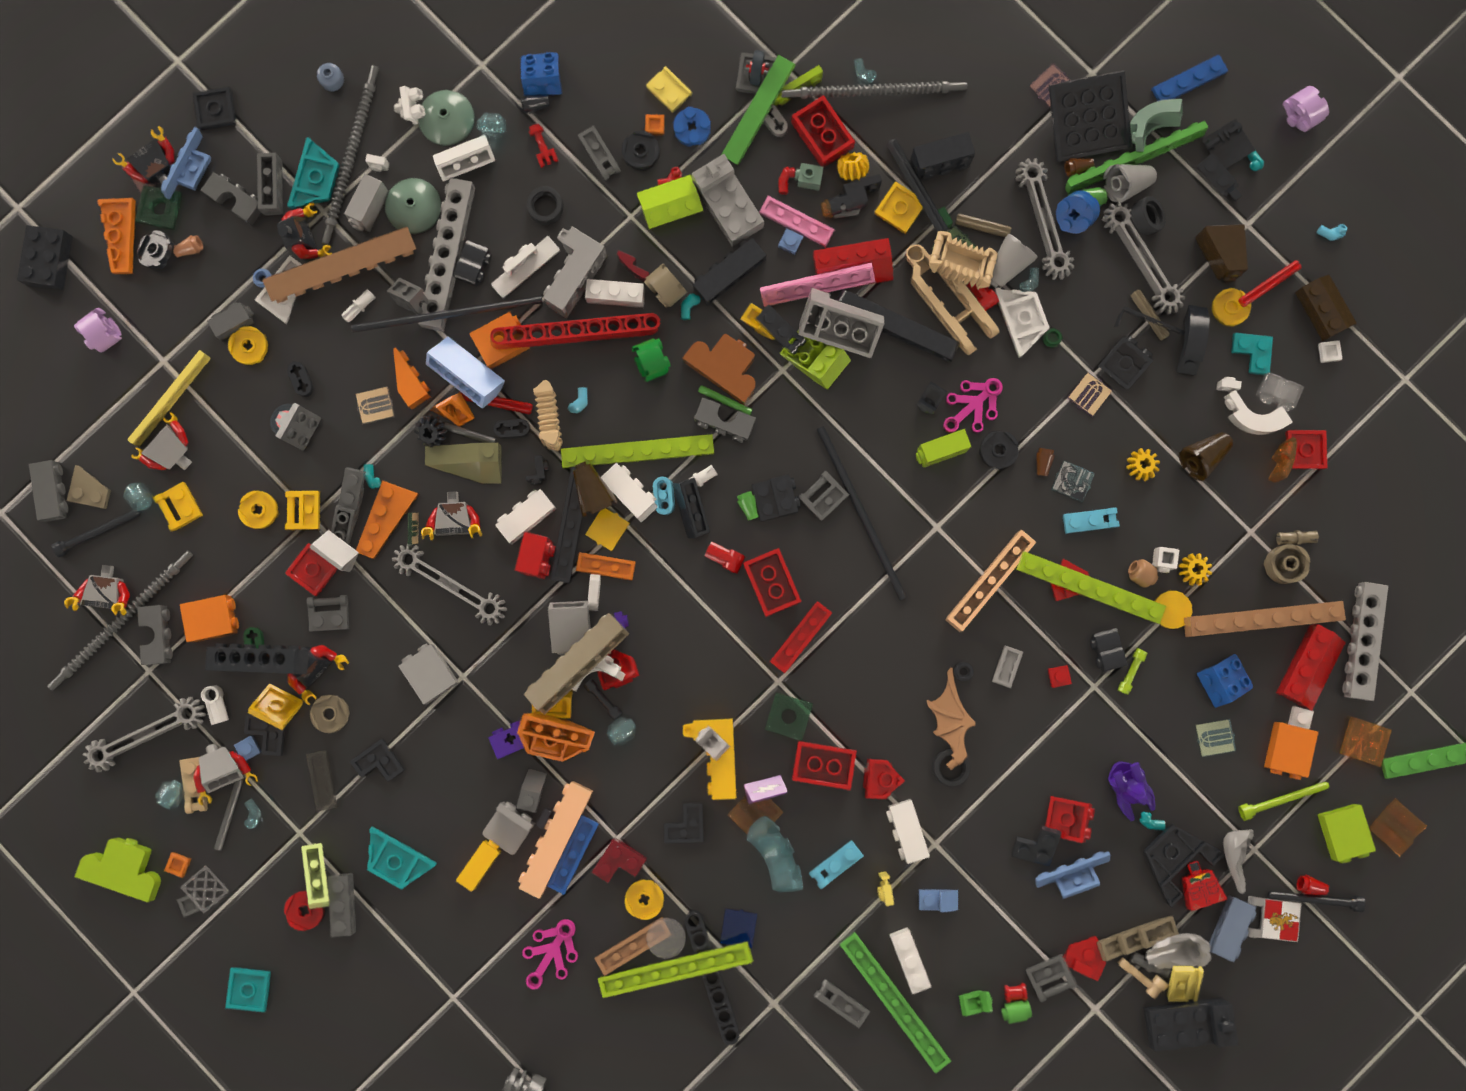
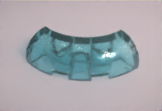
(777, 854)

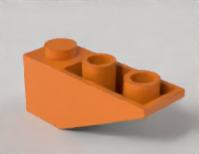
(408, 384)

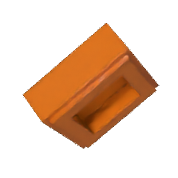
(655, 124)
(177, 864)

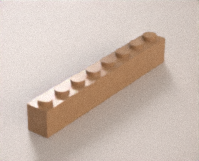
(338, 264)
(1264, 618)

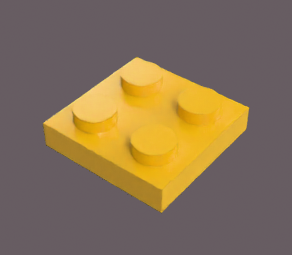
(899, 208)
(275, 706)

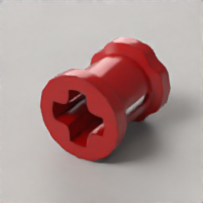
(1015, 993)

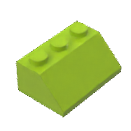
(669, 202)

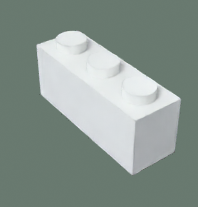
(463, 158)
(615, 293)
(629, 492)
(525, 516)
(907, 831)
(910, 960)

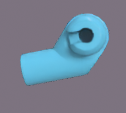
(1332, 234)
(580, 403)

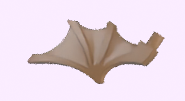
(952, 720)

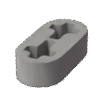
(778, 118)

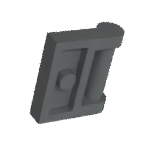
(828, 500)
(328, 619)
(1049, 971)

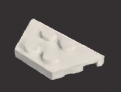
(1023, 317)

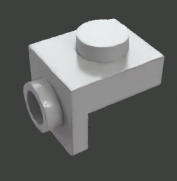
(712, 742)

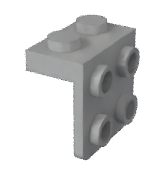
(508, 827)

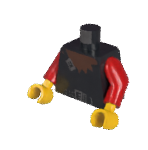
(151, 162)
(297, 234)
(318, 660)

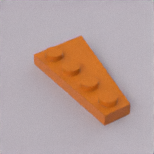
(119, 227)
(387, 511)

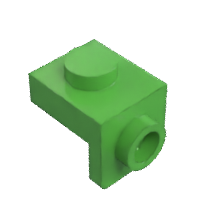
(975, 1002)

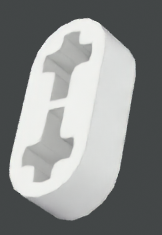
(594, 592)

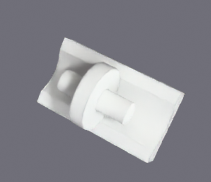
(407, 104)

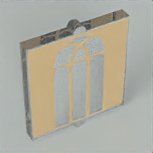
(375, 405)

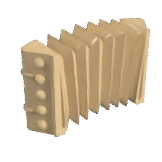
(962, 261)
(547, 411)

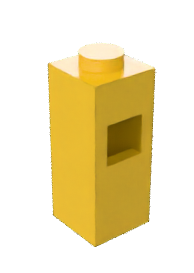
(479, 865)

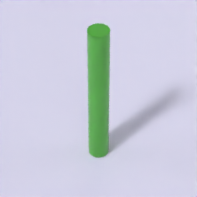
(725, 400)

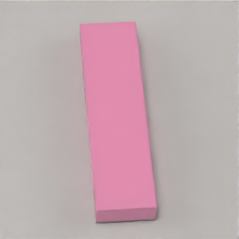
(796, 221)

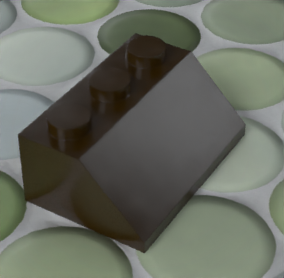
(1325, 307)

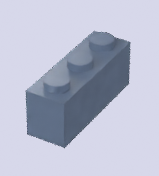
(1232, 928)

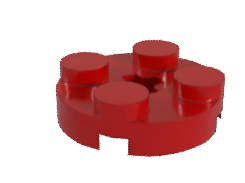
(294, 914)

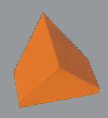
(454, 409)

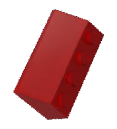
(851, 255)
(1311, 666)

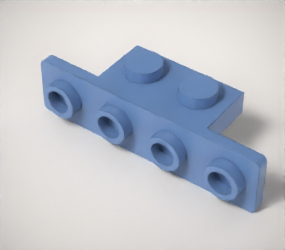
(188, 167)
(1076, 877)

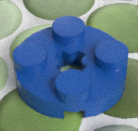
(689, 116)

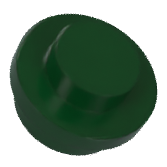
(1052, 338)

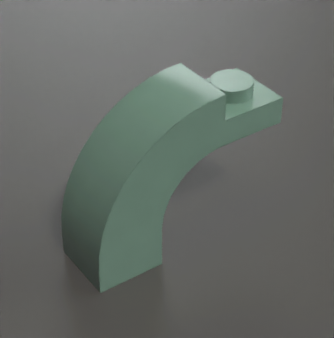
(1155, 116)

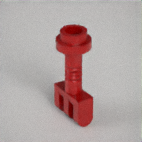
(536, 130)

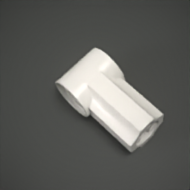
(216, 707)

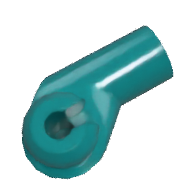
(1256, 161)
(687, 303)
(1151, 824)

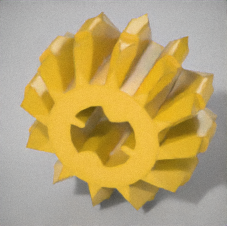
(853, 166)
(1149, 460)
(1198, 576)

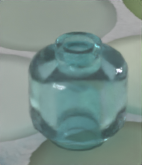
(491, 125)
(138, 496)
(621, 731)
(170, 794)

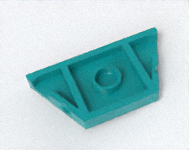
(314, 177)
(395, 860)

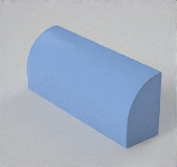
(464, 372)

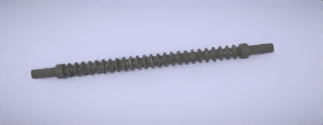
(804, 92)
(331, 222)
(67, 671)

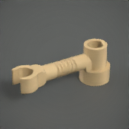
(1154, 986)

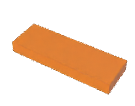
(605, 566)

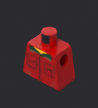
(1201, 887)

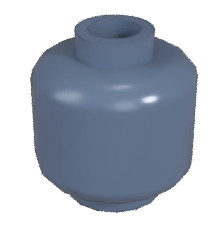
(330, 77)

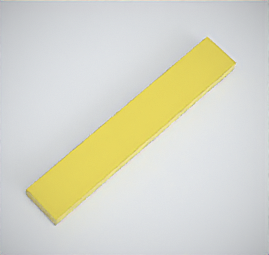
(169, 398)

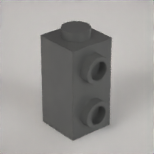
(230, 320)

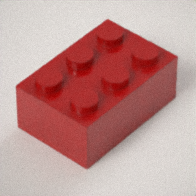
(823, 131)
(535, 556)
(772, 582)
(824, 765)

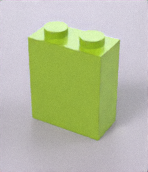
(943, 448)
(1346, 833)

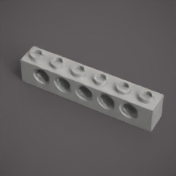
(1373, 633)

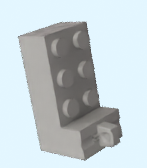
(727, 200)
(582, 263)
(840, 324)

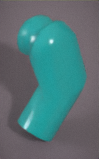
(369, 477)

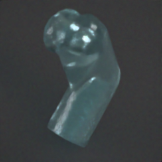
(254, 814)

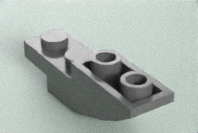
(349, 504)

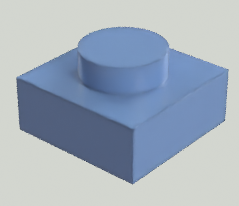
(790, 241)
(248, 748)

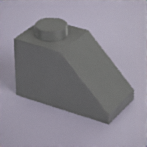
(532, 790)

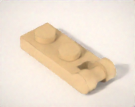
(188, 769)

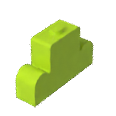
(121, 869)

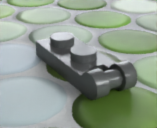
(598, 152)
(842, 1003)

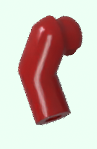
(675, 174)
(783, 179)

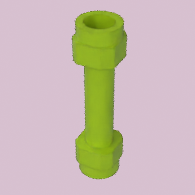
(1139, 656)

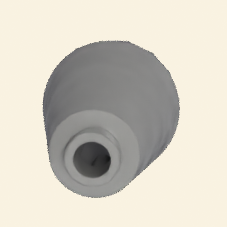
(1128, 180)
(1011, 260)

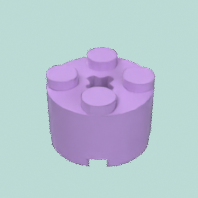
(1306, 109)
(98, 330)

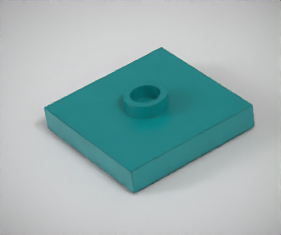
(248, 989)

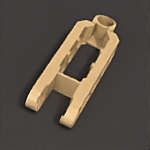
(919, 260)

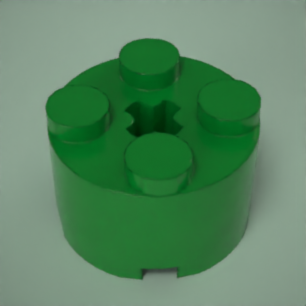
(651, 359)

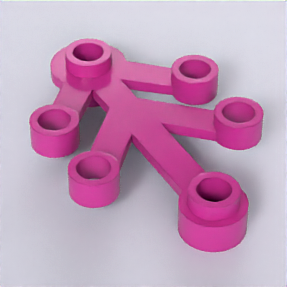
(974, 402)
(552, 950)

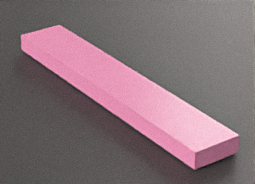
(824, 282)

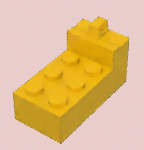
(723, 770)

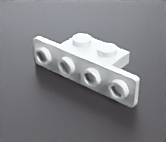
(524, 265)

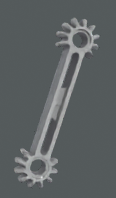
(1044, 218)
(1143, 259)
(448, 584)
(143, 734)

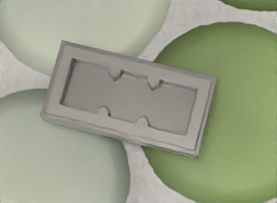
(1007, 666)

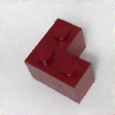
(618, 855)

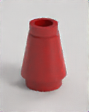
(1311, 886)

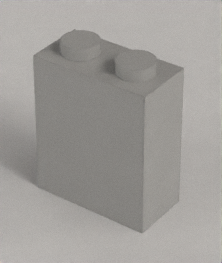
(366, 203)
(567, 624)
(428, 673)

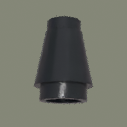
(534, 103)

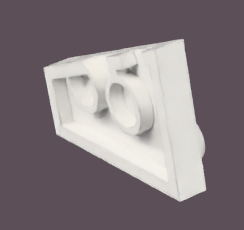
(283, 309)

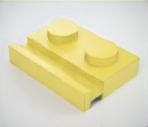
(669, 89)
(885, 890)
(1184, 983)

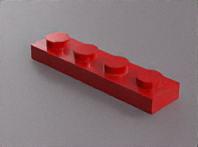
(801, 637)

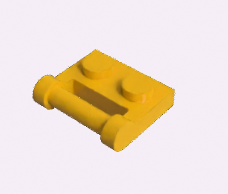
(183, 503)
(308, 510)

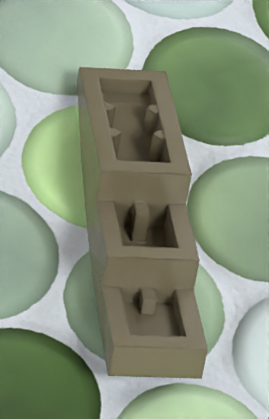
(1137, 938)

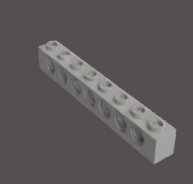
(453, 189)

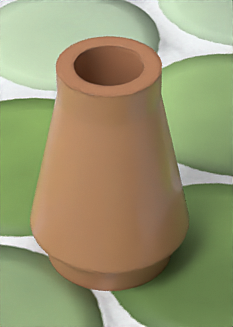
(189, 246)

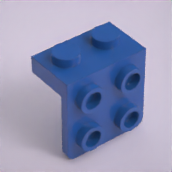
(540, 74)
(1225, 681)

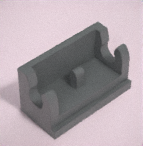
(407, 295)

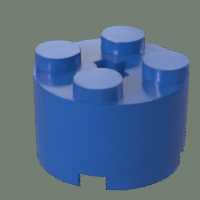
(1076, 202)

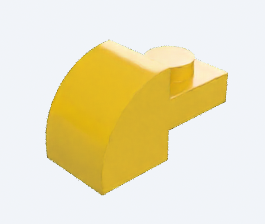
(749, 318)

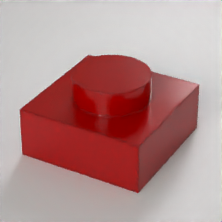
(1059, 676)

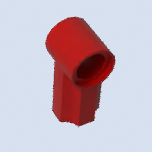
(985, 296)
(727, 558)

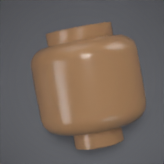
(1143, 573)

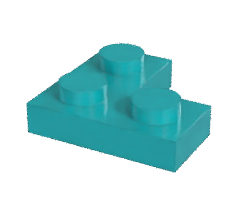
(1257, 347)

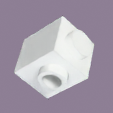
(1165, 559)

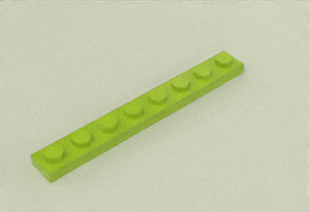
(638, 451)
(1091, 587)
(675, 969)

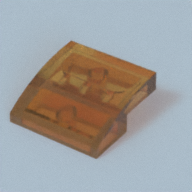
(1285, 459)
(1365, 741)
(746, 814)
(1397, 826)

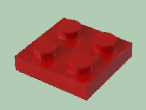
(1310, 450)
(311, 570)

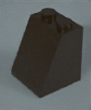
(1224, 250)

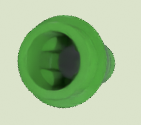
(748, 505)

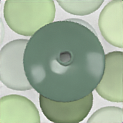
(451, 127)
(421, 214)

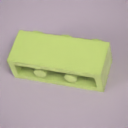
(315, 876)

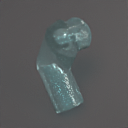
(862, 73)
(1032, 282)

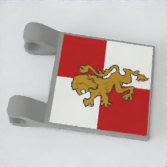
(1278, 919)

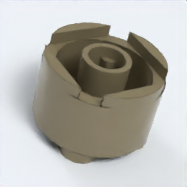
(666, 285)
(1297, 568)

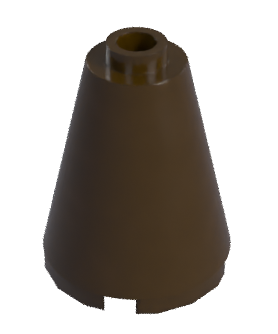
(1205, 455)
(591, 489)

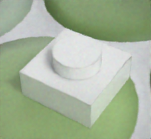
(377, 163)
(1330, 351)
(1228, 384)
(1300, 717)

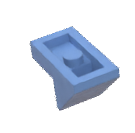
(938, 900)

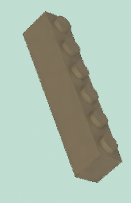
(576, 663)

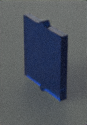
(738, 927)

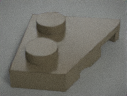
(87, 490)

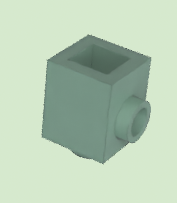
(809, 176)

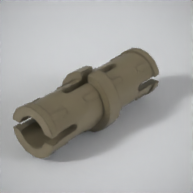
(1297, 537)

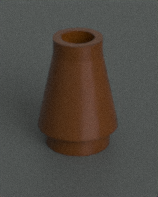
(1077, 166)
(1044, 461)

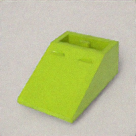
(818, 361)

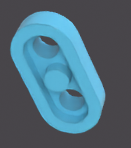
(664, 495)

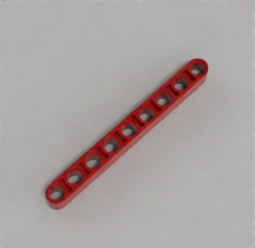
(567, 337)

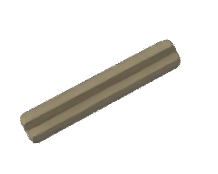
(982, 225)
(1146, 309)

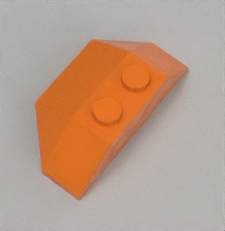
(553, 737)

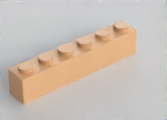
(990, 581)
(556, 838)

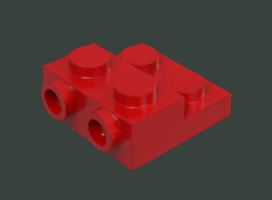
(1070, 818)

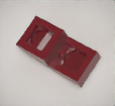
(629, 263)

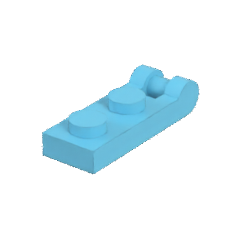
(1090, 520)
(836, 864)

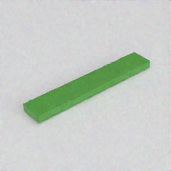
(758, 109)

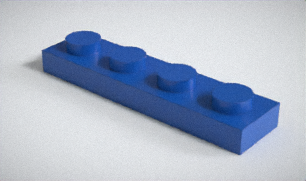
(1190, 79)
(572, 854)

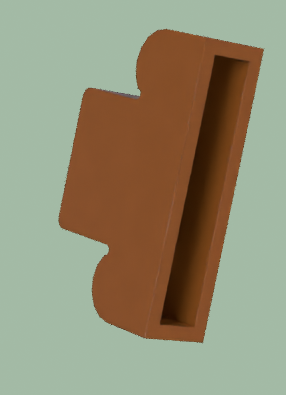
(724, 366)

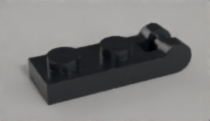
(780, 329)

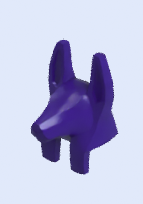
(1130, 787)

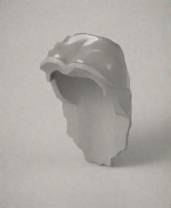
(1235, 850)
(1180, 951)

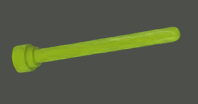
(1248, 811)

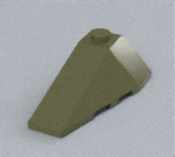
(472, 461)

